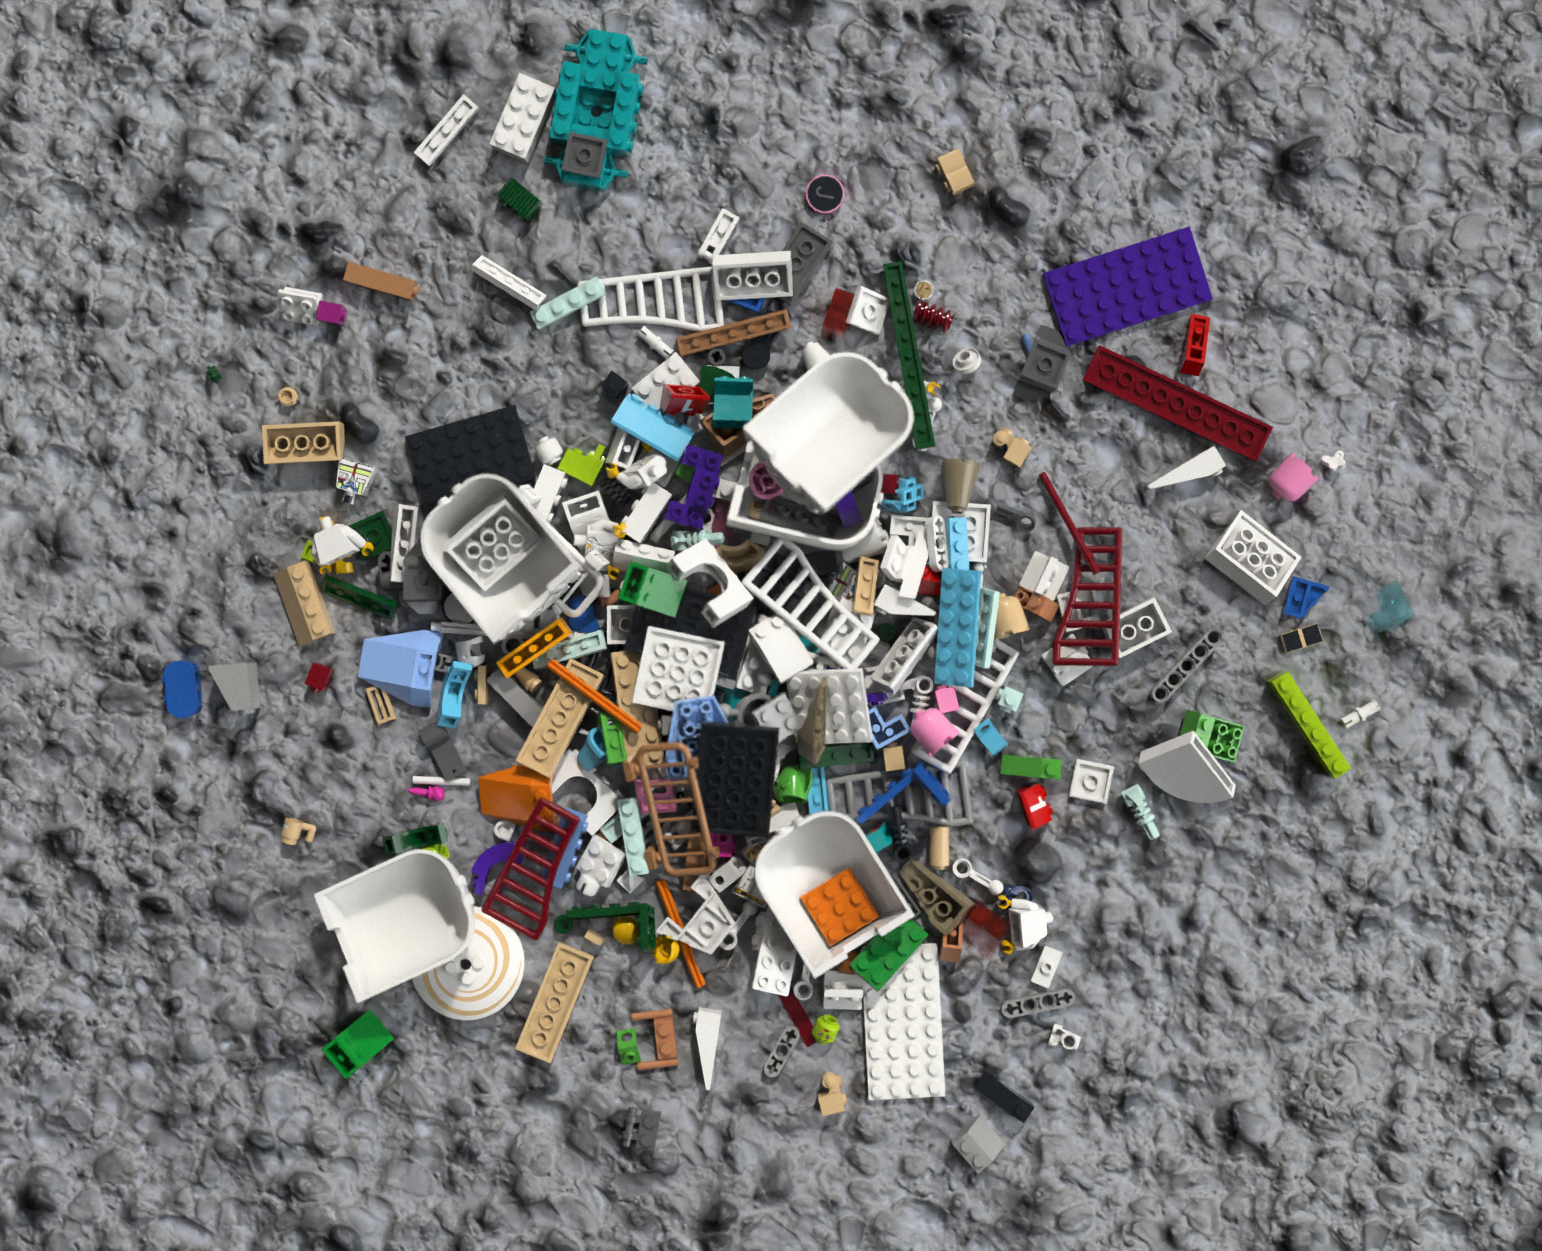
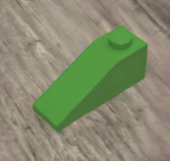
(1031, 766)

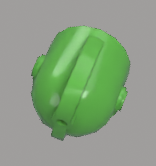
(793, 785)

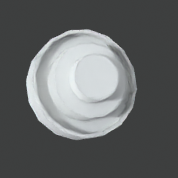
(966, 361)

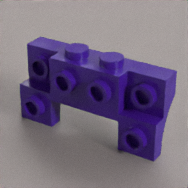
(700, 489)

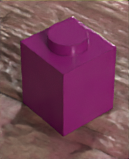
(331, 313)

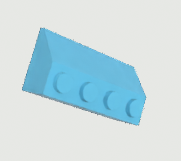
(653, 426)

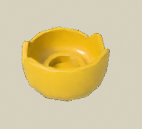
(626, 930)
(666, 950)

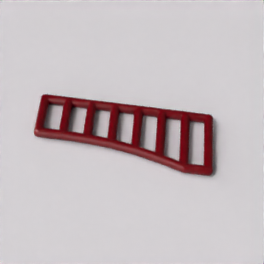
(1073, 604)
(547, 883)

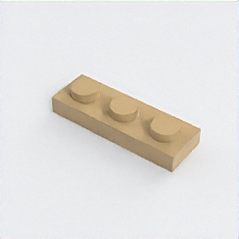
(865, 586)

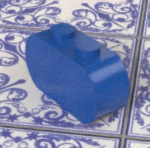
(182, 689)

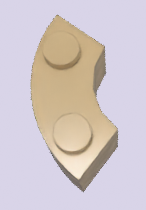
(741, 557)

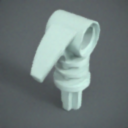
(684, 539)
(1134, 797)

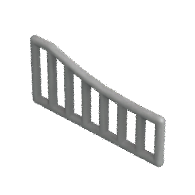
(909, 814)

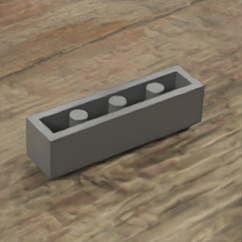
(906, 896)

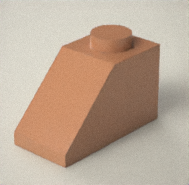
(952, 945)

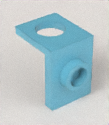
(990, 737)

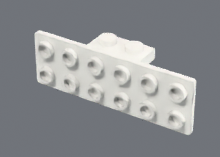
(775, 955)

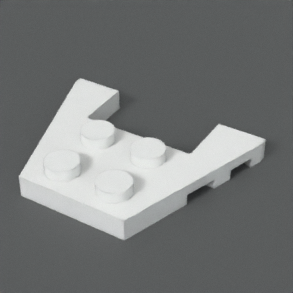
(707, 926)

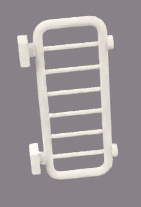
(592, 563)

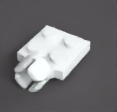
(598, 865)

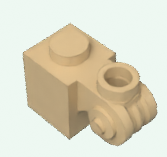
(1016, 448)
(832, 1100)

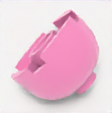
(762, 483)

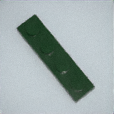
(359, 597)
(840, 756)

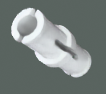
(655, 342)
(1360, 714)

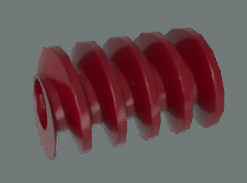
(933, 316)

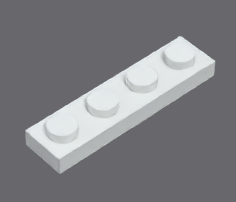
(446, 130)
(508, 282)

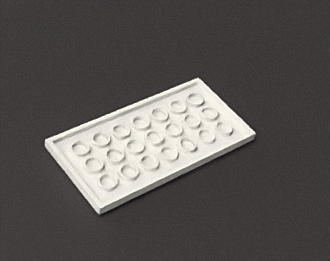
(906, 1030)

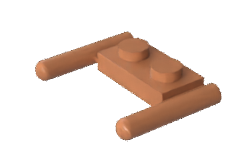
(664, 1038)

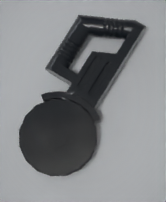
(757, 353)

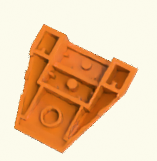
(514, 793)

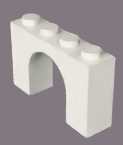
(705, 559)
(607, 797)

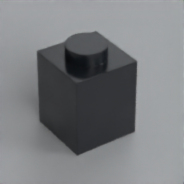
(614, 384)

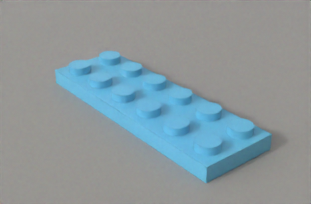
(957, 627)

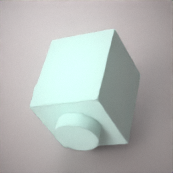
(1008, 699)

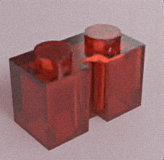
(838, 311)
(994, 923)

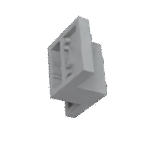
(780, 714)

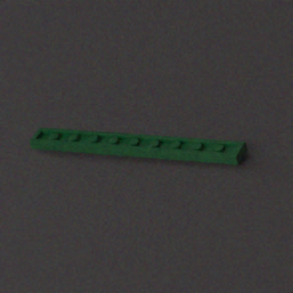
(908, 354)

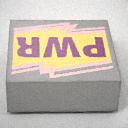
(751, 853)

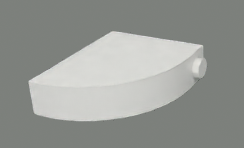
(1187, 770)

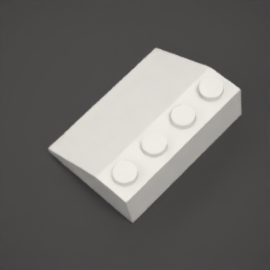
(493, 542)
(1253, 558)

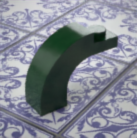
(415, 838)

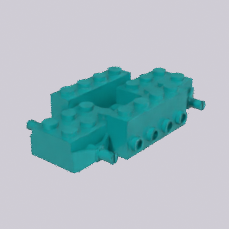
(603, 83)

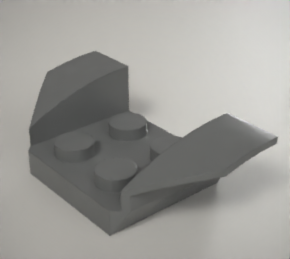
(1043, 366)
(420, 582)

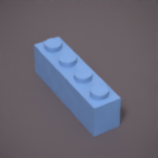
(569, 859)

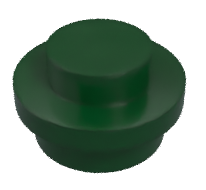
(213, 374)
(886, 632)
(563, 924)

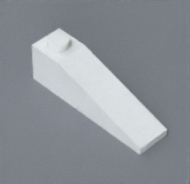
(1200, 466)
(402, 538)
(707, 1030)

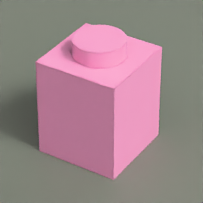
(946, 699)

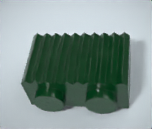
(519, 199)

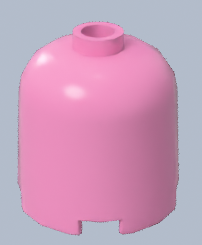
(1291, 479)
(932, 730)

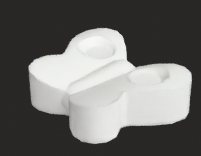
(1334, 462)

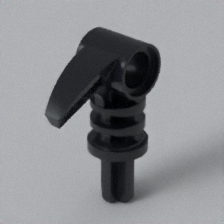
(899, 837)

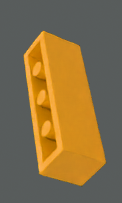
(534, 647)

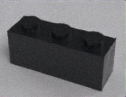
(824, 563)

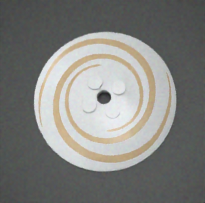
(489, 982)

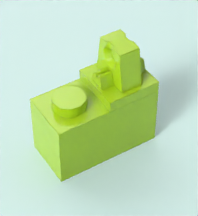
(582, 467)

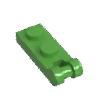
(612, 739)

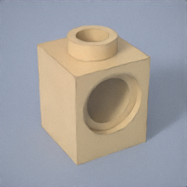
(893, 757)

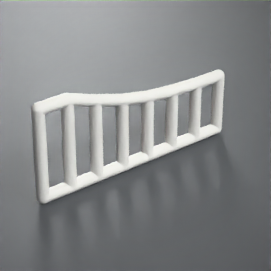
(661, 319)
(818, 586)
(975, 719)

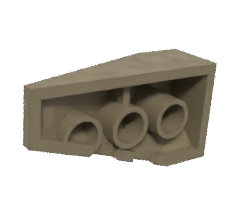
(812, 736)
(940, 900)

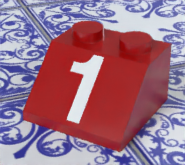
(683, 399)
(1034, 805)

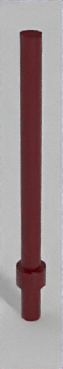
(1087, 555)

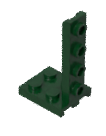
(645, 921)

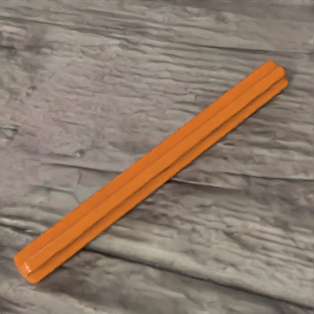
(594, 696)
(674, 915)

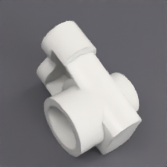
(1059, 1036)

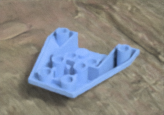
(402, 665)
(686, 729)

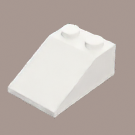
(889, 602)
(780, 647)

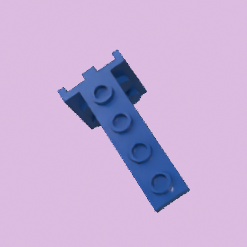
(927, 780)

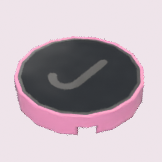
(825, 194)

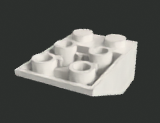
(585, 511)

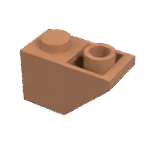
(1036, 603)

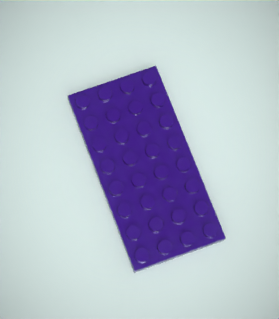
(1127, 286)

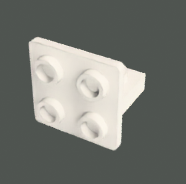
(299, 305)
(1044, 575)
(1067, 673)
(842, 991)

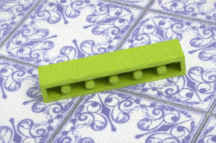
(1309, 724)

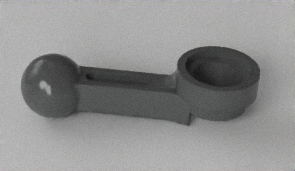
(1012, 513)

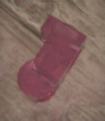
(721, 517)

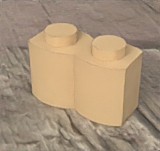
(954, 171)

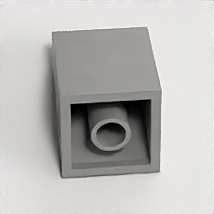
(238, 685)

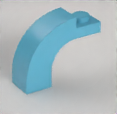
(451, 694)

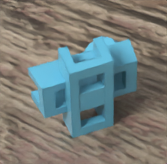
(907, 496)

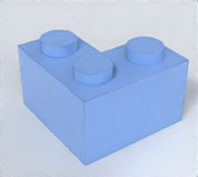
(886, 731)

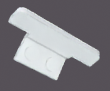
(906, 563)

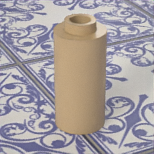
(939, 847)

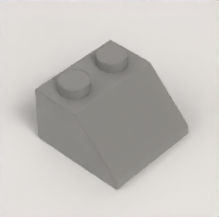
(978, 1143)

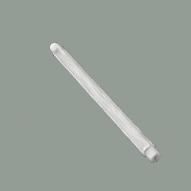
(475, 629)

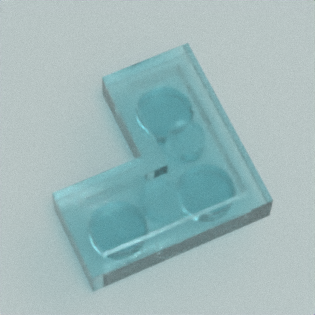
(1396, 610)

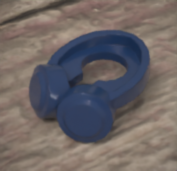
(1010, 890)

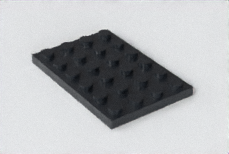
(469, 448)
(691, 621)
(736, 777)

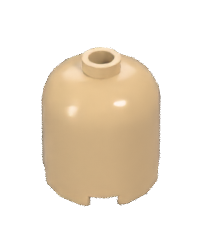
(1009, 617)

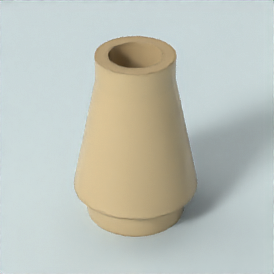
(528, 679)

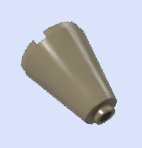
(958, 482)

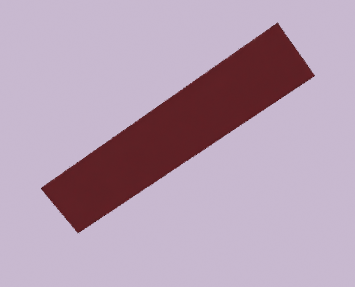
(799, 1017)

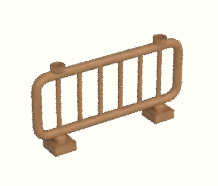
(657, 852)

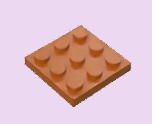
(839, 906)

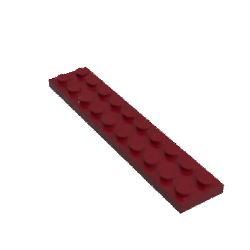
(1177, 403)

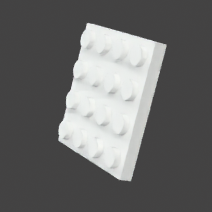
(676, 668)
(846, 703)

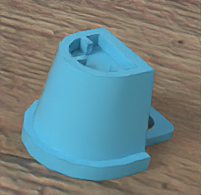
(593, 750)

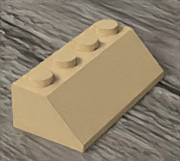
(303, 442)
(304, 602)

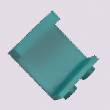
(732, 402)

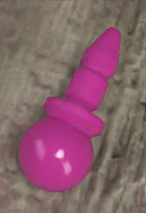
(436, 793)

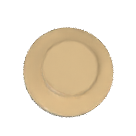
(287, 396)

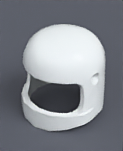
(464, 652)

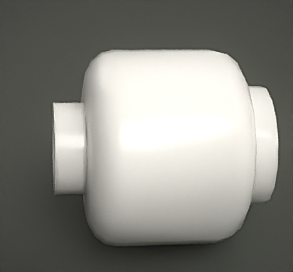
(549, 451)

